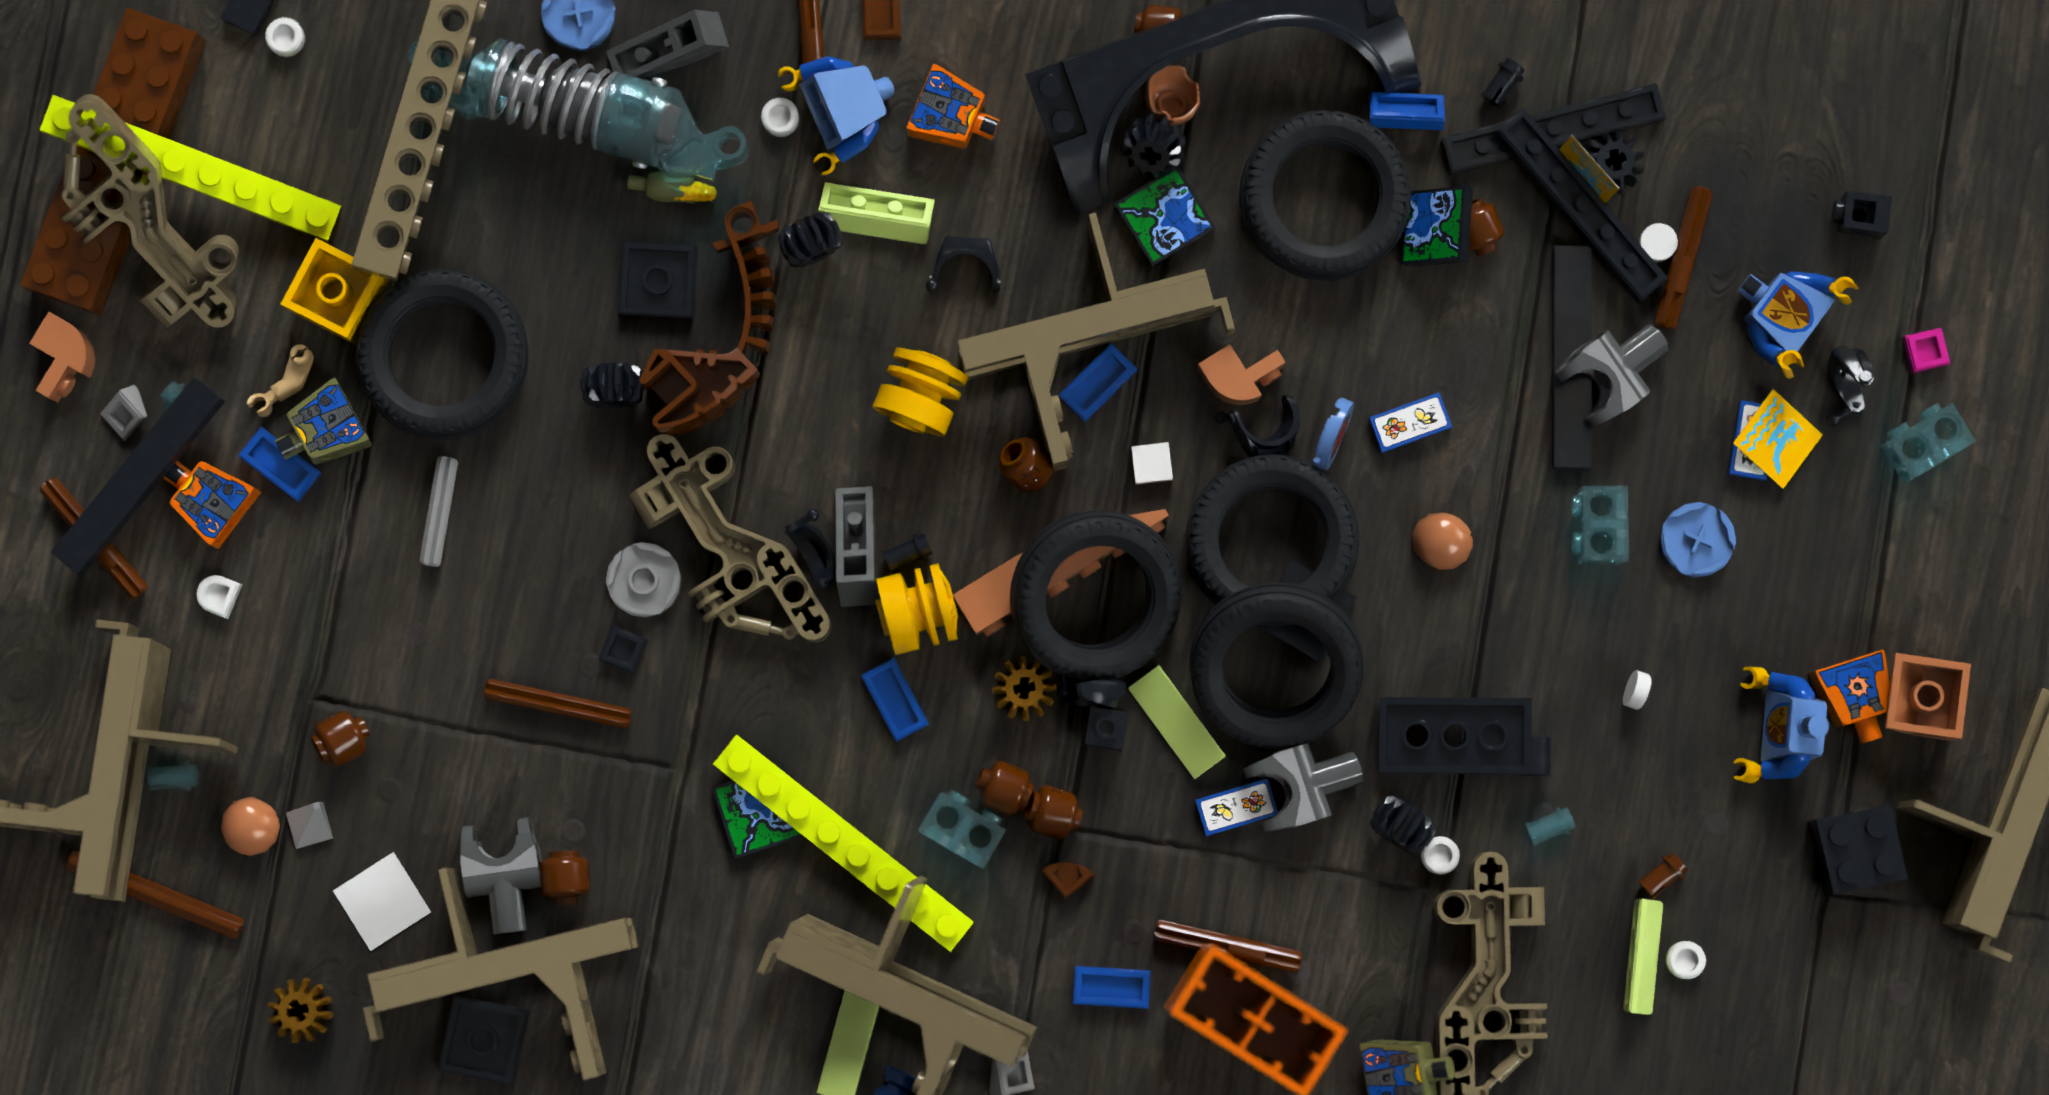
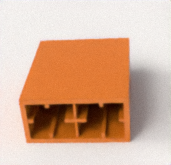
(1255, 1019)

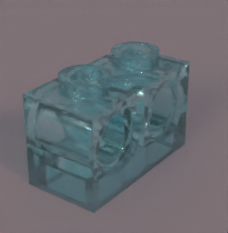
(1930, 447)
(1612, 525)
(957, 838)

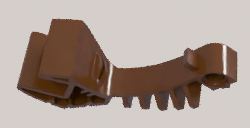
(704, 384)

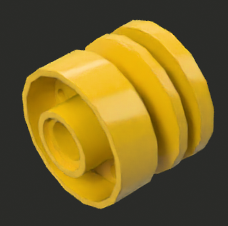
(921, 388)
(916, 609)

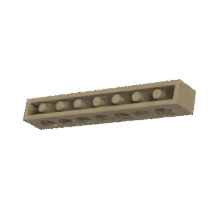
(369, 254)

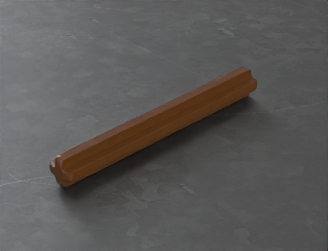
(176, 903)

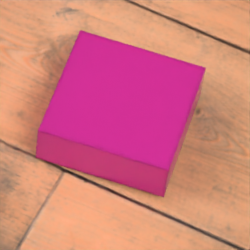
(1926, 350)

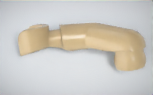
(293, 380)

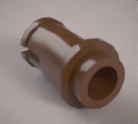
(1663, 875)

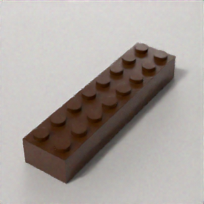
(145, 87)

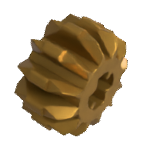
(1014, 681)
(297, 1024)

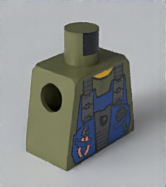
(324, 427)
(1403, 1068)

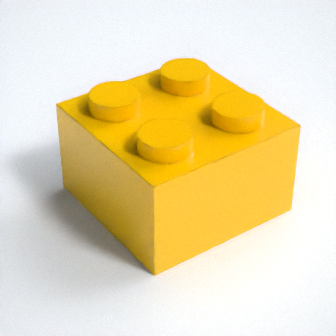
(332, 291)

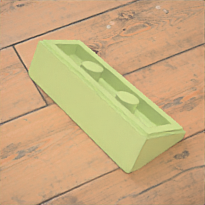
(878, 212)
(1176, 722)
(1643, 956)
(848, 1046)

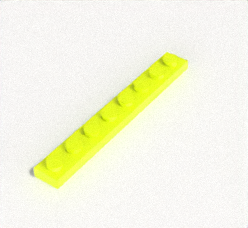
(213, 176)
(839, 839)

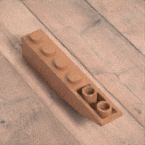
(988, 598)

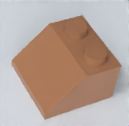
(1927, 697)

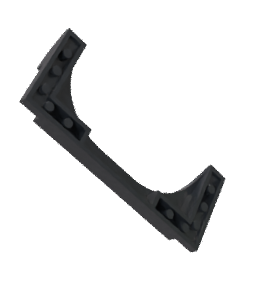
(1088, 91)

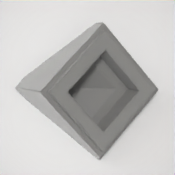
(125, 412)
(309, 825)
(1011, 1080)

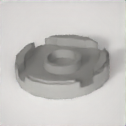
(643, 580)

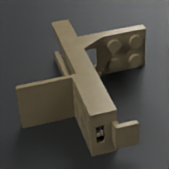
(1123, 316)
(126, 729)
(2003, 845)
(552, 959)
(869, 971)

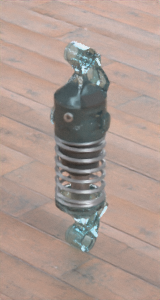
(612, 110)

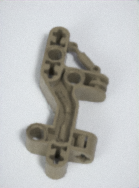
(183, 271)
(688, 492)
(1479, 989)

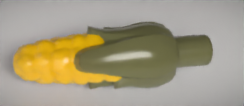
(666, 189)

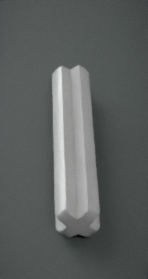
(438, 511)

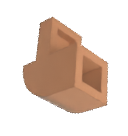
(71, 353)
(1232, 382)

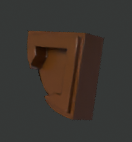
(1067, 876)

